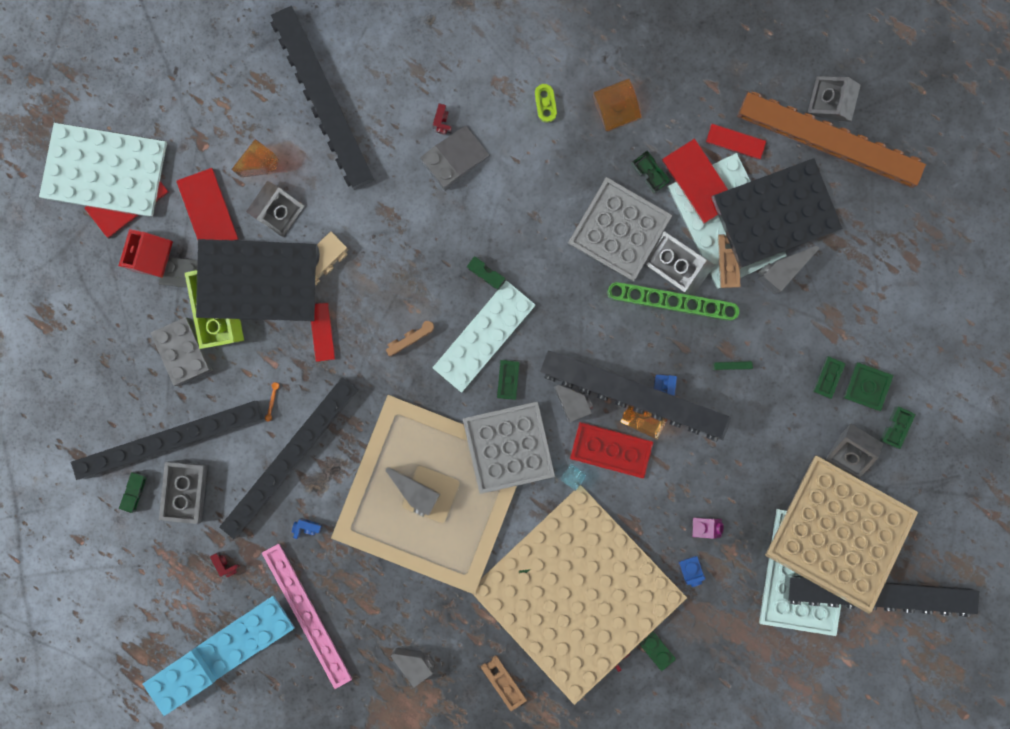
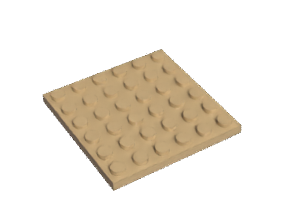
(842, 534)

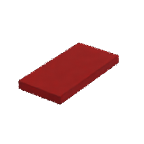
(695, 178)
(207, 206)
(113, 221)
(611, 450)

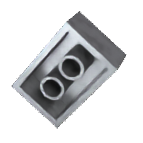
(181, 352)
(183, 492)

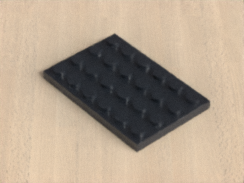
(776, 212)
(255, 280)

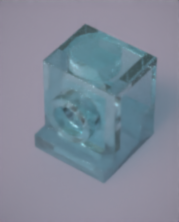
(572, 477)

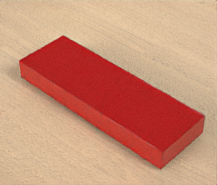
(735, 141)
(322, 333)

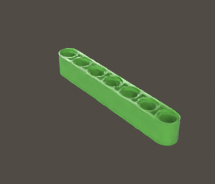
(682, 299)

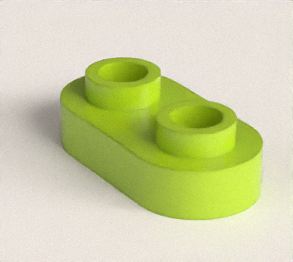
(545, 103)

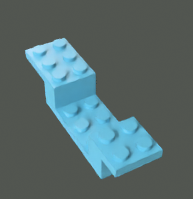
(218, 655)

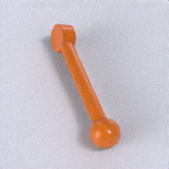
(275, 386)

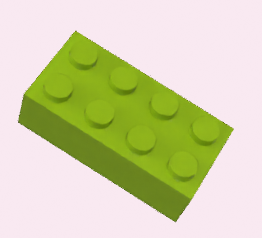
(212, 330)

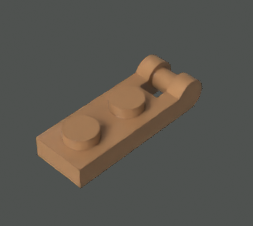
(728, 265)
(410, 338)
(504, 684)

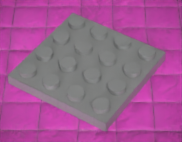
(619, 229)
(508, 447)

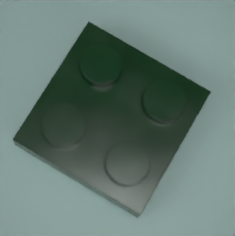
(868, 386)

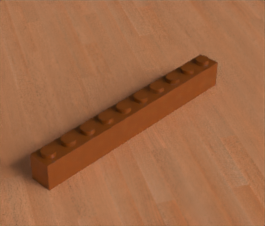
(831, 140)

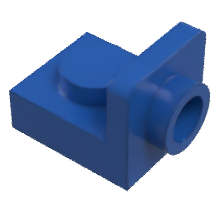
(665, 384)
(309, 526)
(692, 571)

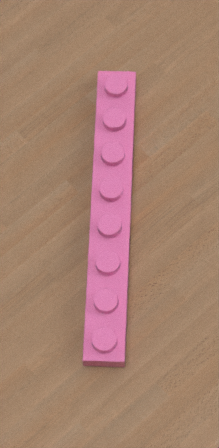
(307, 616)

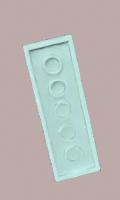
(484, 336)

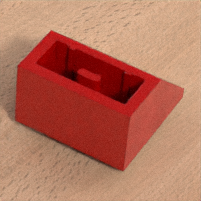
(145, 253)

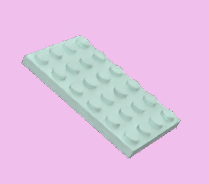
(103, 170)
(706, 235)
(777, 610)

